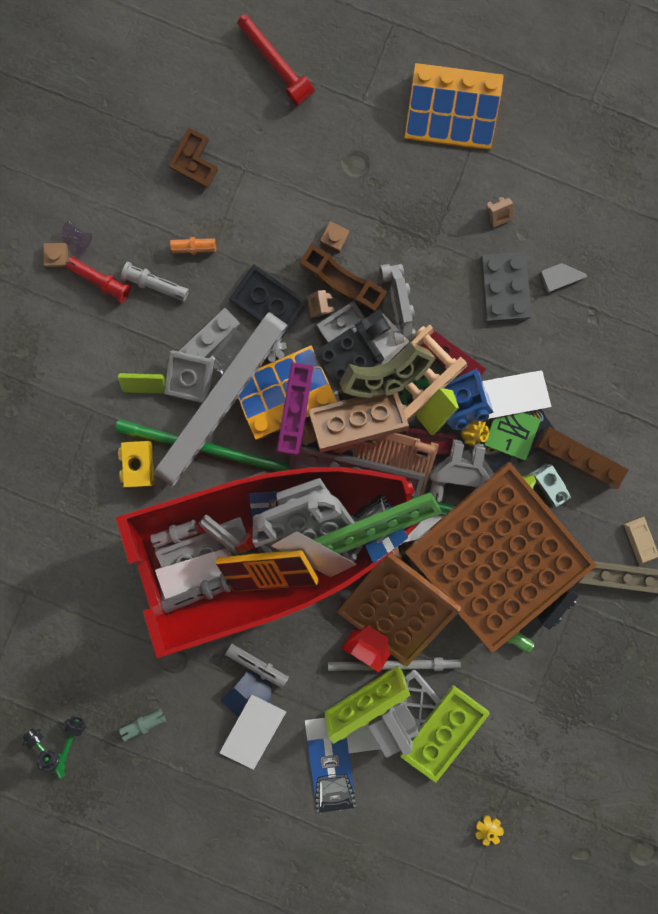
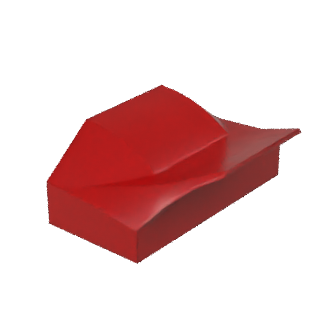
(368, 647)

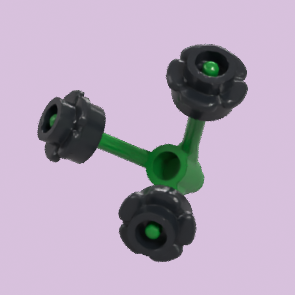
(50, 759)

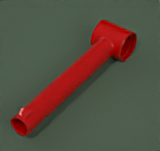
(298, 88)

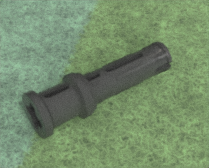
(206, 590)

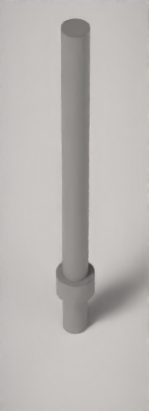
(437, 664)

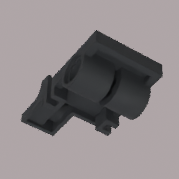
(353, 347)

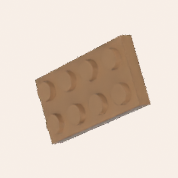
(357, 420)

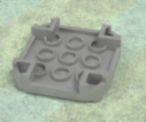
(309, 515)

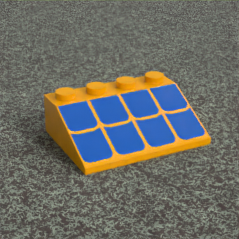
(453, 106)
(266, 392)

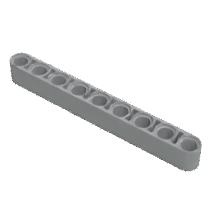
(220, 399)

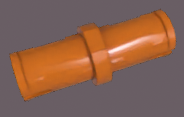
(193, 245)

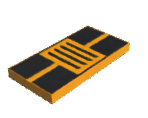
(267, 570)

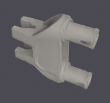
(459, 470)

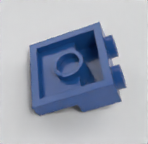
(471, 400)

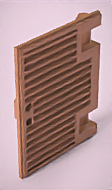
(399, 452)

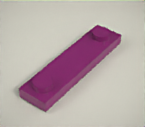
(295, 408)

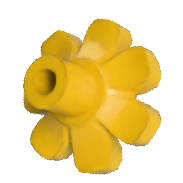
(489, 830)

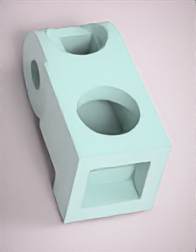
(551, 484)

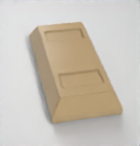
(641, 541)

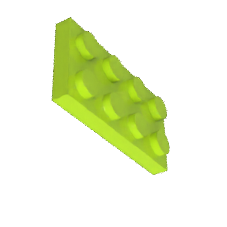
(366, 704)
(445, 733)

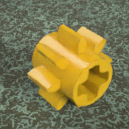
(475, 433)

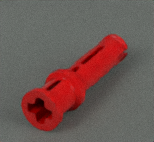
(107, 283)

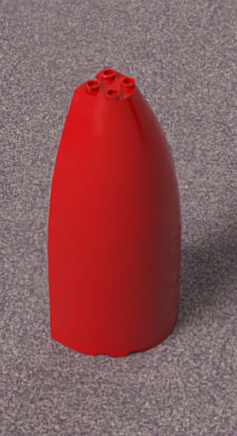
(245, 609)

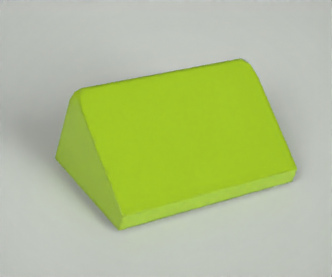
(142, 383)
(438, 410)

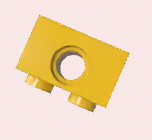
(144, 475)

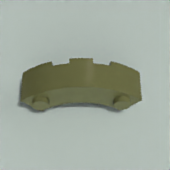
(388, 377)

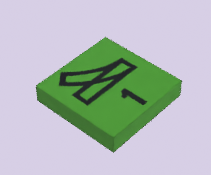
(513, 434)

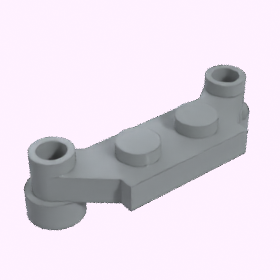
(401, 291)

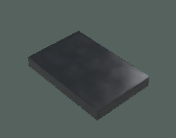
(263, 294)

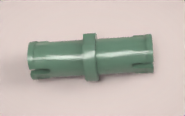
(142, 725)

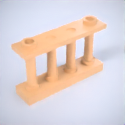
(453, 366)

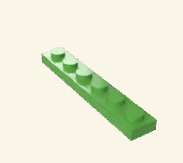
(381, 524)

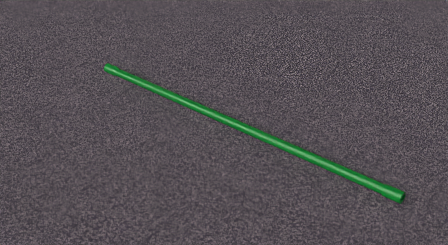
(134, 430)

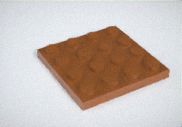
(400, 607)

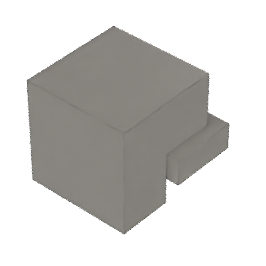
(395, 730)

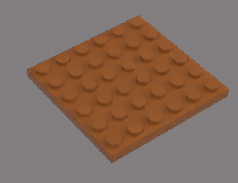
(500, 557)

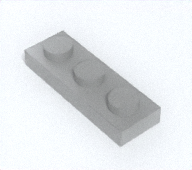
(211, 335)

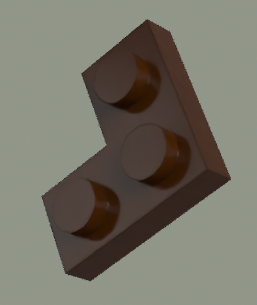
(188, 161)

